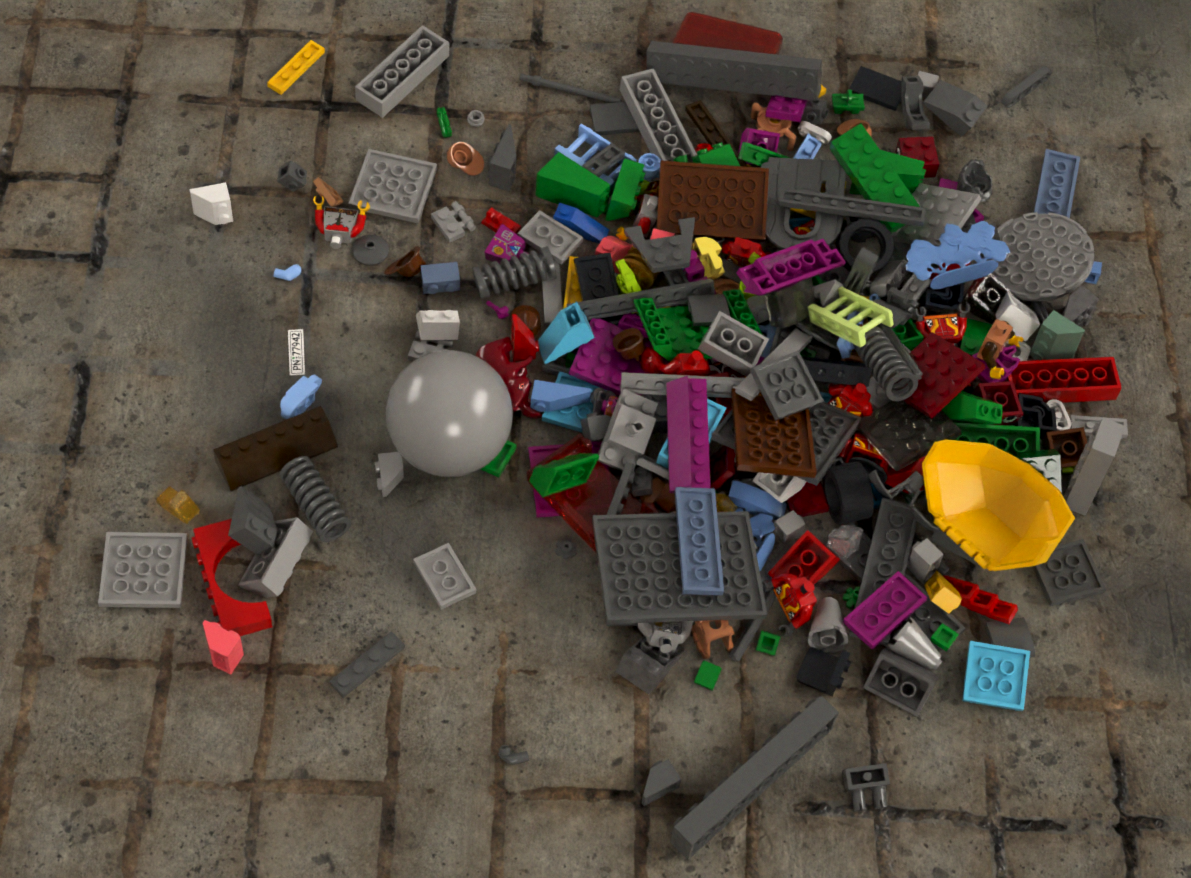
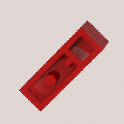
(522, 340)

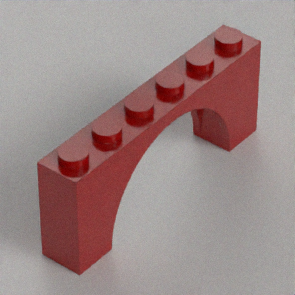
(232, 614)

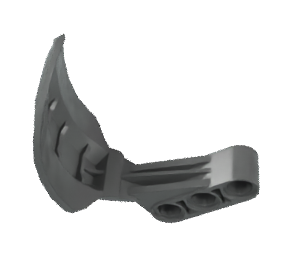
(855, 282)

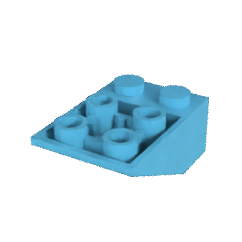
(565, 333)

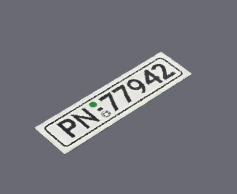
(296, 352)

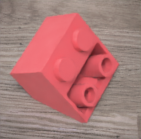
(224, 646)

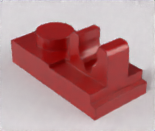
(495, 219)

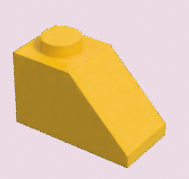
(942, 593)

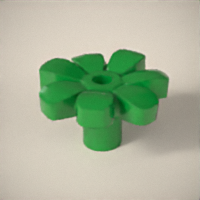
(851, 597)

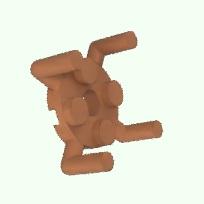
(763, 123)

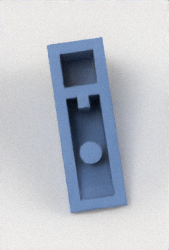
(556, 396)

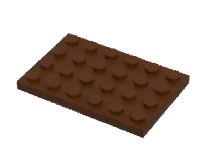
(720, 197)
(768, 444)

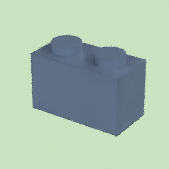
(440, 278)

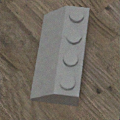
(272, 568)

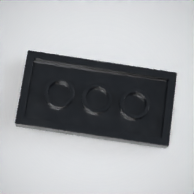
(597, 279)

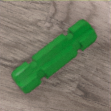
(444, 122)

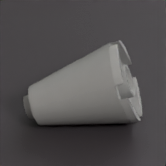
(827, 628)
(915, 646)

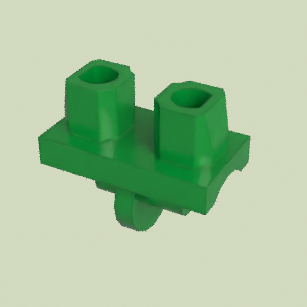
(849, 102)

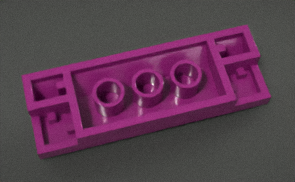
(789, 266)
(687, 433)

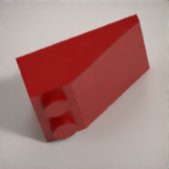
(806, 559)

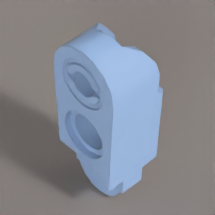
(300, 396)

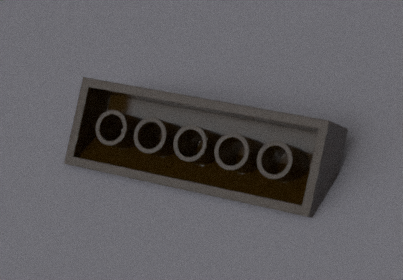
(273, 447)

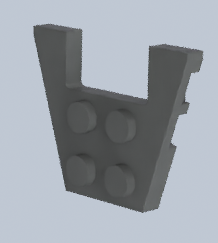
(665, 252)

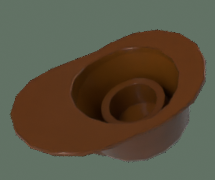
(407, 265)
(530, 317)
(629, 343)

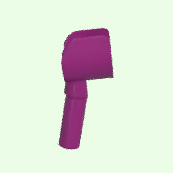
(501, 312)

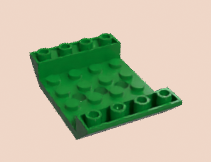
(674, 333)

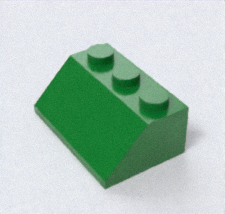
(625, 190)
(563, 473)

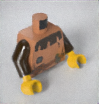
(994, 344)

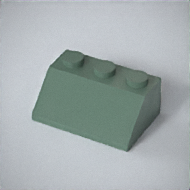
(1056, 338)

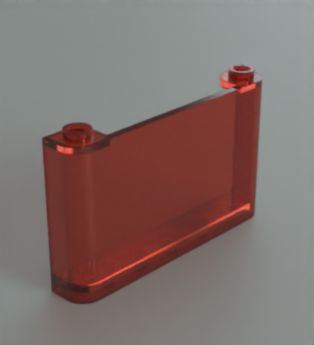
(725, 34)
(592, 498)

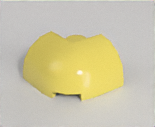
(708, 252)

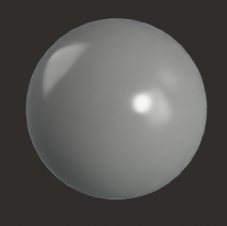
(449, 413)

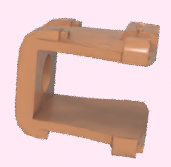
(704, 634)

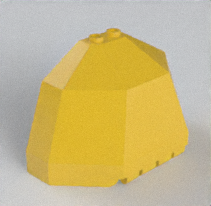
(994, 504)

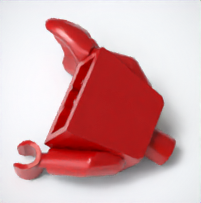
(683, 364)

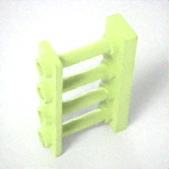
(847, 328)

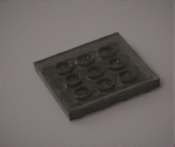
(905, 433)

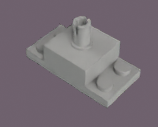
(628, 430)

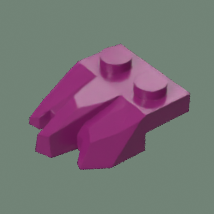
(1004, 361)

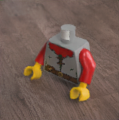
(644, 215)
(339, 224)

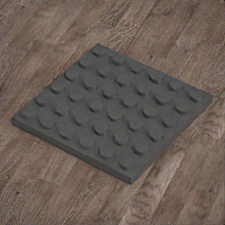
(830, 434)

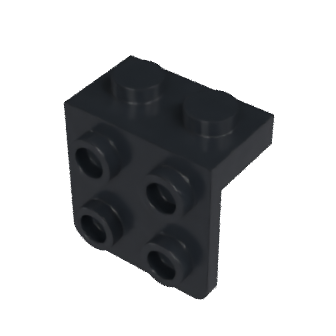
(823, 670)

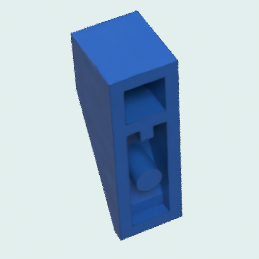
(580, 223)

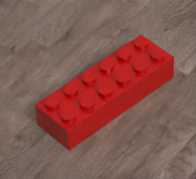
(1068, 379)

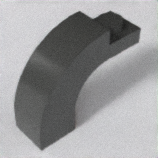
(912, 103)

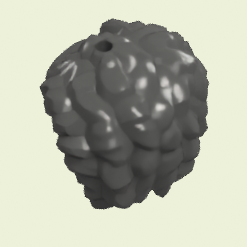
(975, 179)

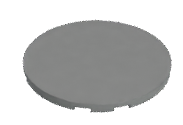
(1046, 256)

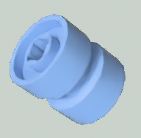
(651, 166)

